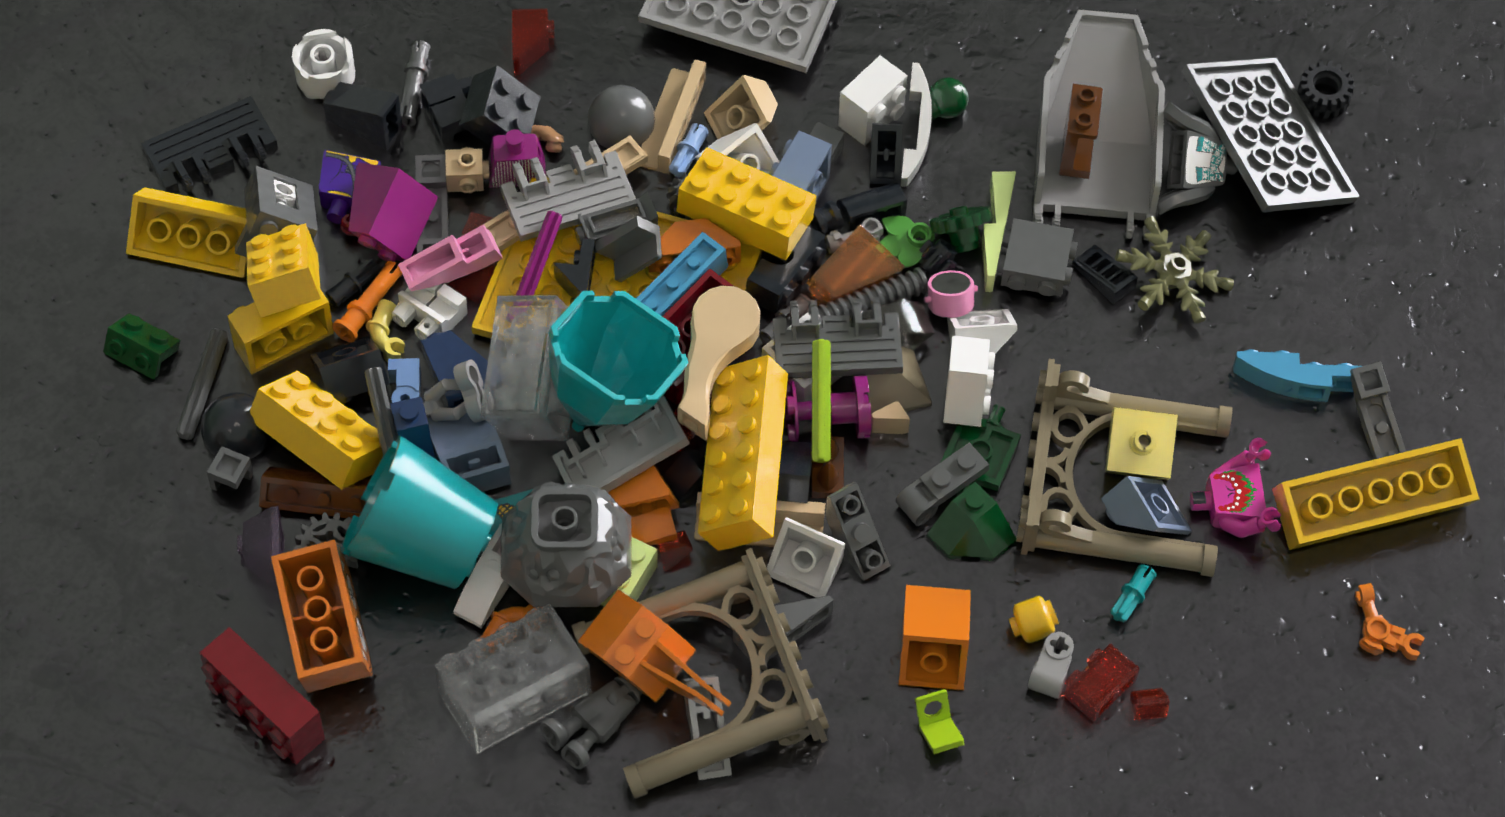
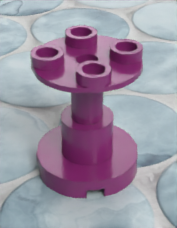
(845, 409)

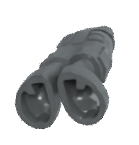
(597, 713)

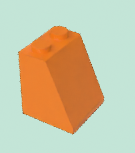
(935, 637)

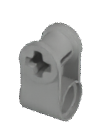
(1052, 668)

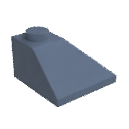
(1144, 505)

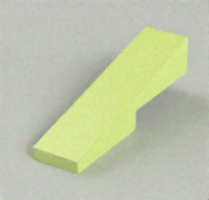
(993, 233)

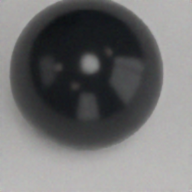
(231, 425)

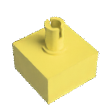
(1141, 443)

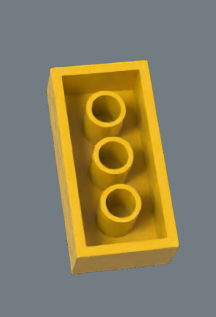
(746, 203)
(317, 429)

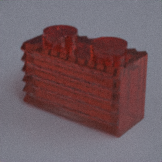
(1101, 682)

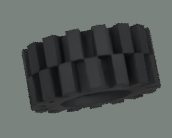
(1326, 75)

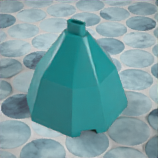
(612, 358)

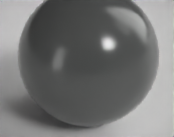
(619, 114)

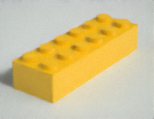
(743, 454)
(1375, 493)

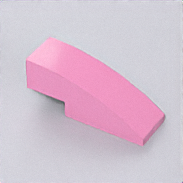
(450, 259)

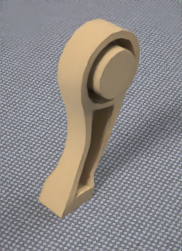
(721, 329)

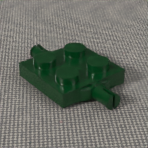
(992, 442)

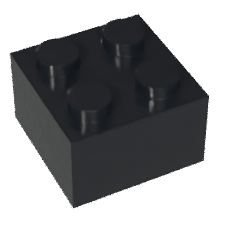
(498, 105)

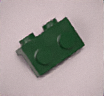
(139, 345)

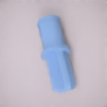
(688, 150)

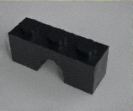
(776, 284)

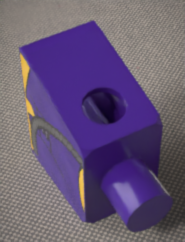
(338, 181)

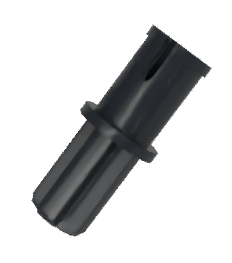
(352, 283)

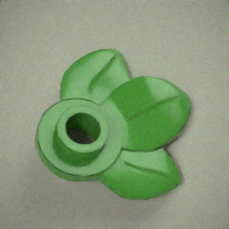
(902, 237)

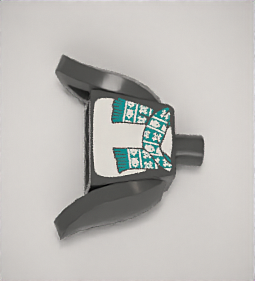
(1195, 160)

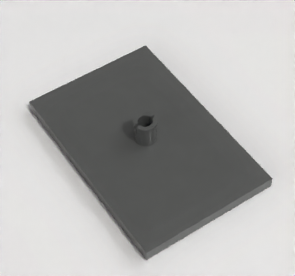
(1269, 134)

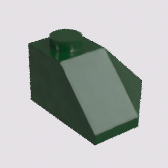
(972, 527)

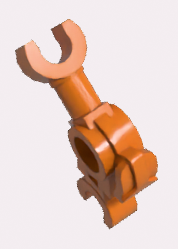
(1379, 633)

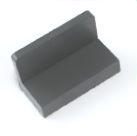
(631, 247)

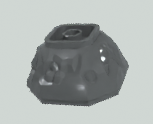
(566, 546)

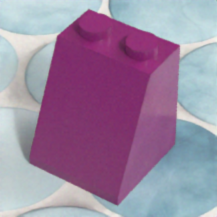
(389, 210)

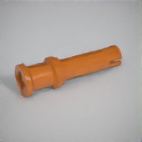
(360, 310)

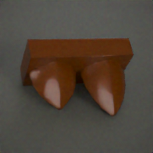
(829, 476)

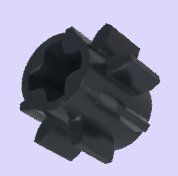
(937, 256)

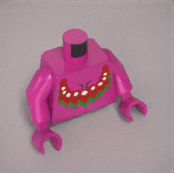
(1237, 495)

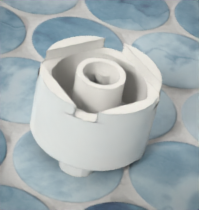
(322, 62)

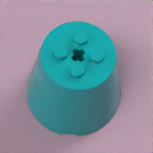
(420, 518)

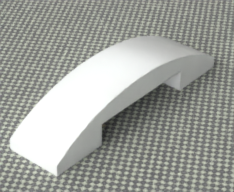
(918, 92)

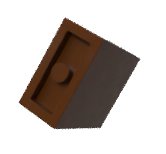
(1080, 130)

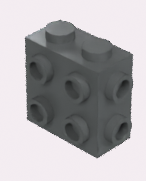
(1037, 257)

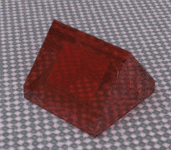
(1149, 703)

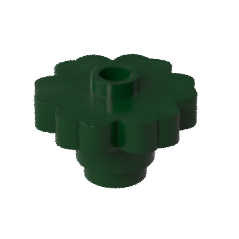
(962, 226)

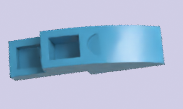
(1286, 376)

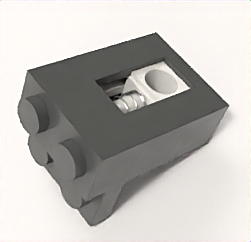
(274, 203)

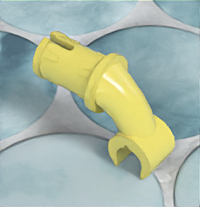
(379, 331)

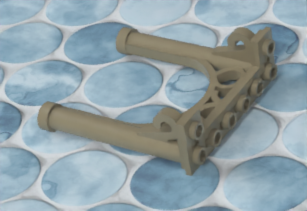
(1053, 528)
(784, 723)

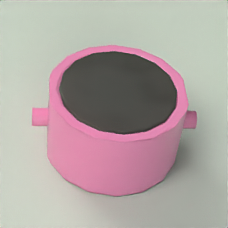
(950, 294)

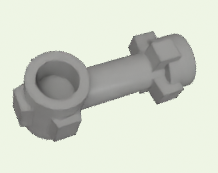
(835, 238)

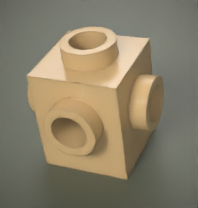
(466, 170)

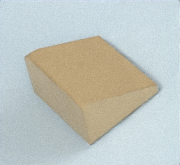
(890, 420)

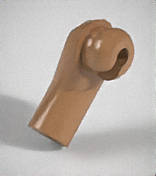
(548, 134)

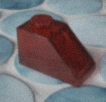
(530, 37)

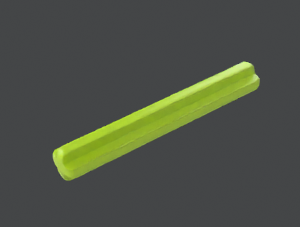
(821, 401)

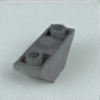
(853, 525)

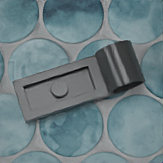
(940, 483)

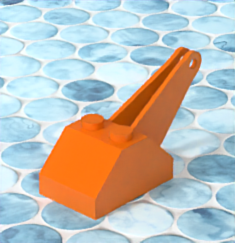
(644, 651)

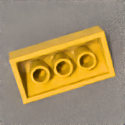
(186, 231)

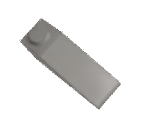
(704, 721)

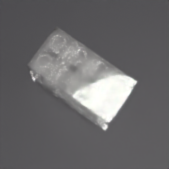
(518, 381)
(513, 678)

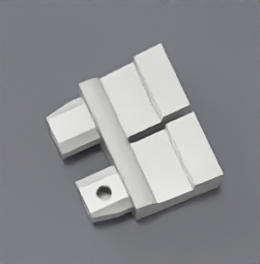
(434, 308)

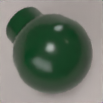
(948, 98)

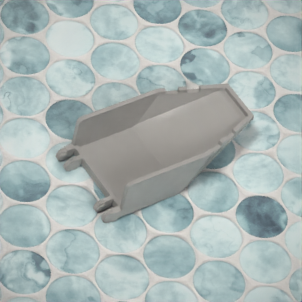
(1127, 155)

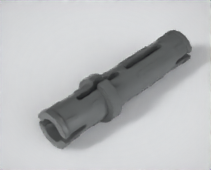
(415, 73)

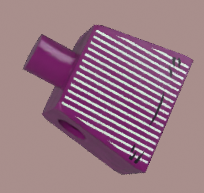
(513, 149)

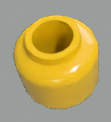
(1033, 619)

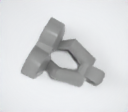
(469, 382)

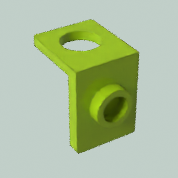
(938, 728)

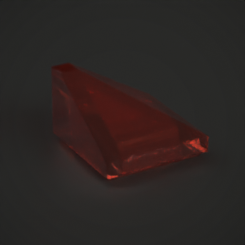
(674, 551)

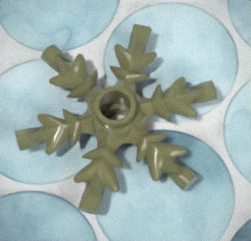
(1174, 270)

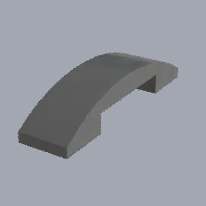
(432, 175)
(1375, 410)

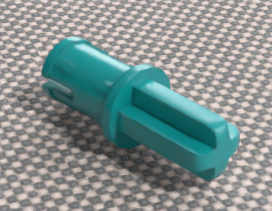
(1132, 593)

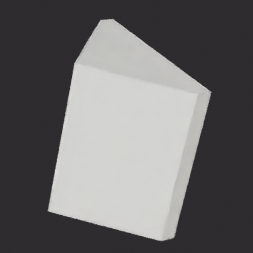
(805, 558)

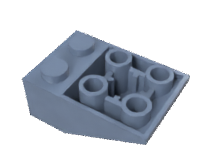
(471, 451)

